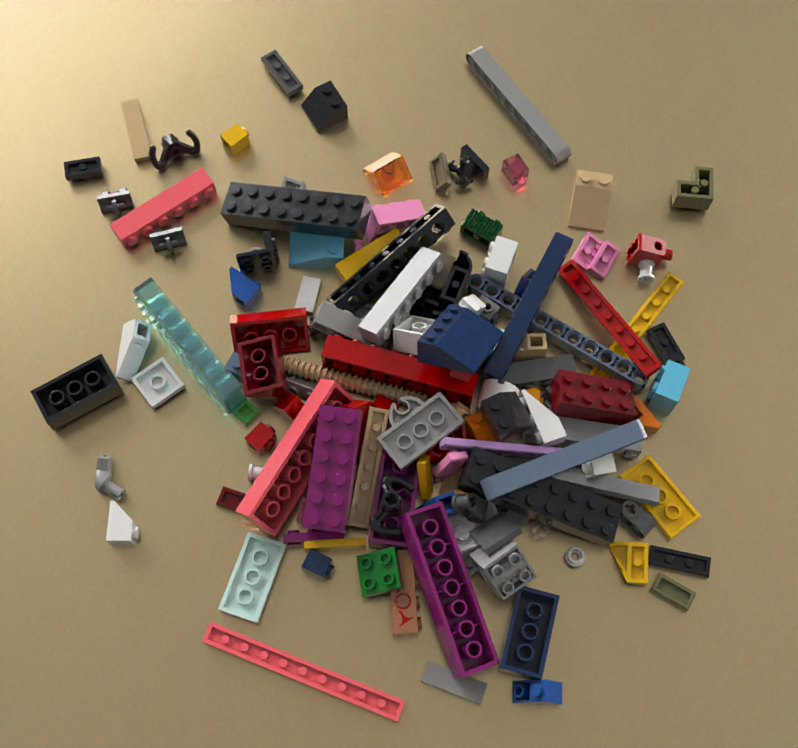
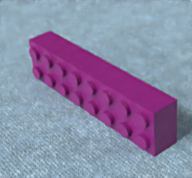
(448, 590)

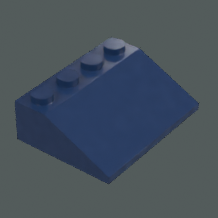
(458, 340)

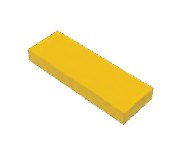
(335, 544)

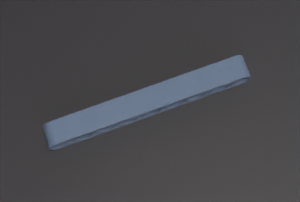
(563, 460)

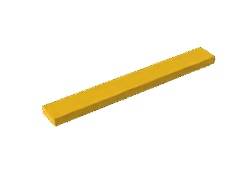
(647, 314)

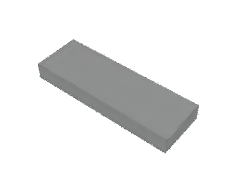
(442, 678)

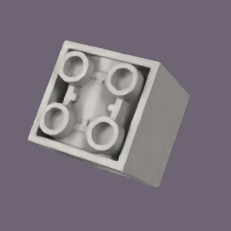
(504, 569)

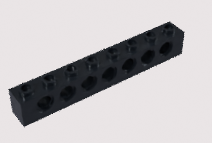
(408, 239)

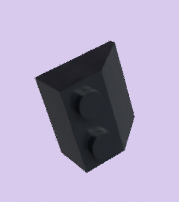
(325, 106)
(505, 415)

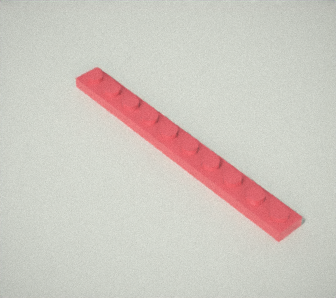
(304, 671)

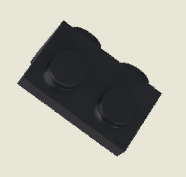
(259, 259)

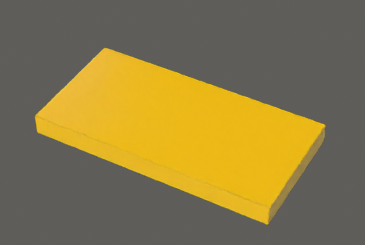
(674, 510)

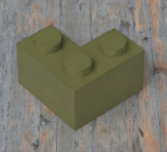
(697, 192)

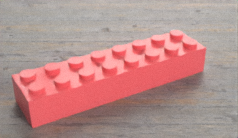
(289, 466)

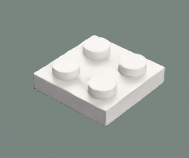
(158, 383)

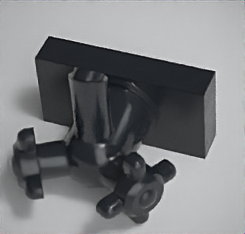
(469, 163)

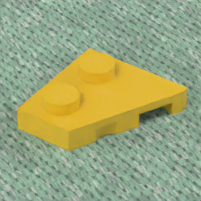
(632, 561)

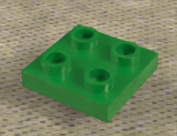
(379, 572)

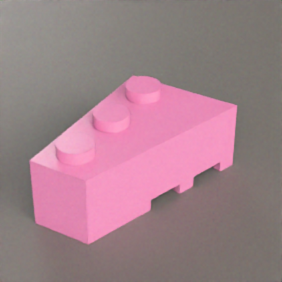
(390, 216)

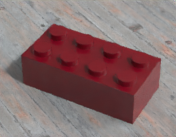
(592, 398)

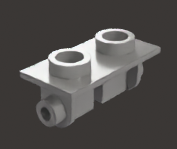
(297, 387)

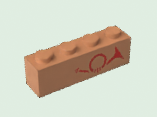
(404, 601)

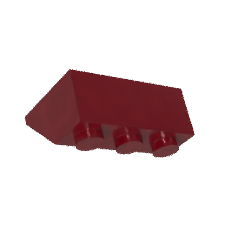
(262, 368)

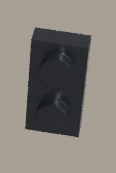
(83, 168)

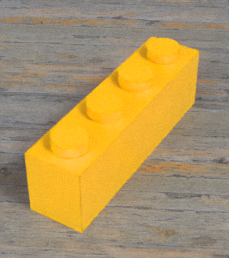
(350, 265)

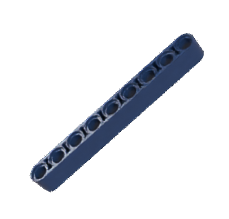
(528, 307)

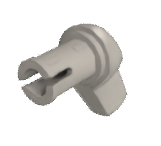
(103, 477)

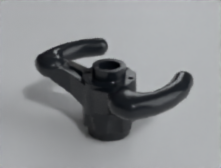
(173, 148)
(390, 505)

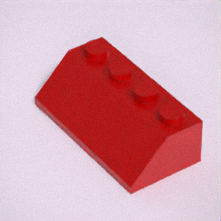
(288, 326)

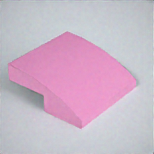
(595, 255)

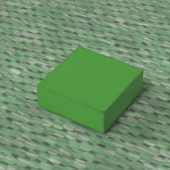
(246, 412)

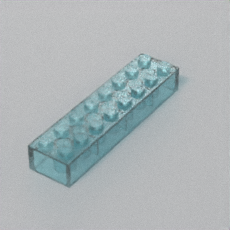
(189, 346)

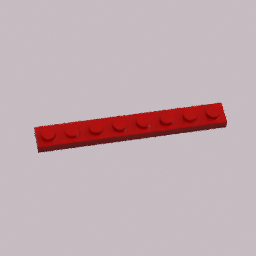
(610, 319)

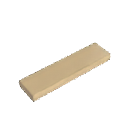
(136, 129)

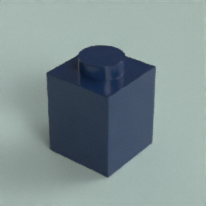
(318, 565)

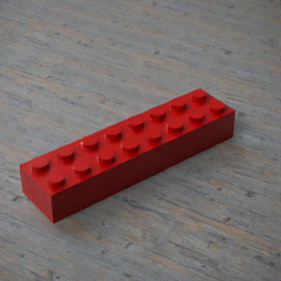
(395, 369)

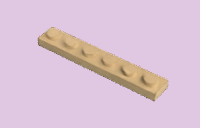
(367, 468)

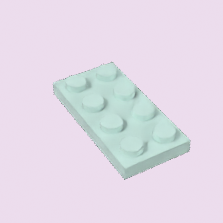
(252, 577)

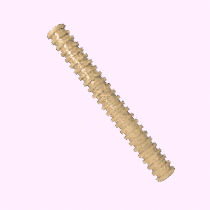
(348, 381)

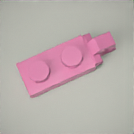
(449, 465)

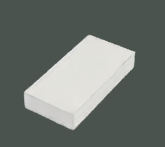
(308, 294)

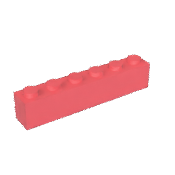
(163, 208)

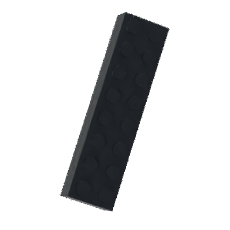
(297, 210)
(547, 500)

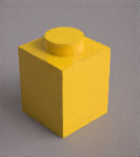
(235, 139)

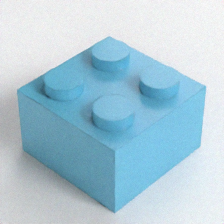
(668, 387)

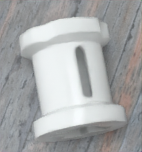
(646, 271)
(253, 472)

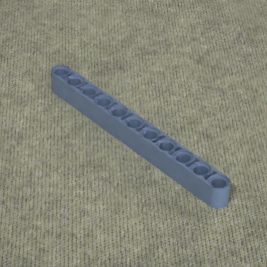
(566, 332)

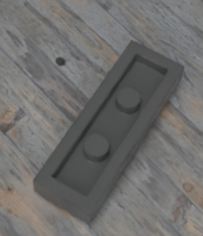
(282, 73)

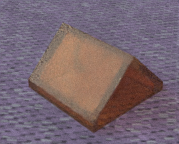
(388, 172)

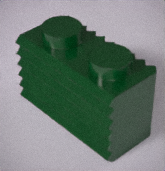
(481, 227)

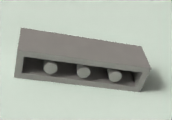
(340, 322)

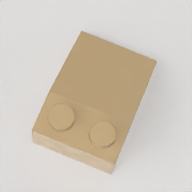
(590, 200)

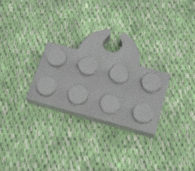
(418, 428)

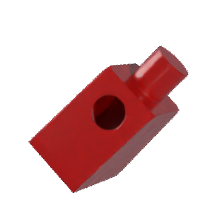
(648, 248)

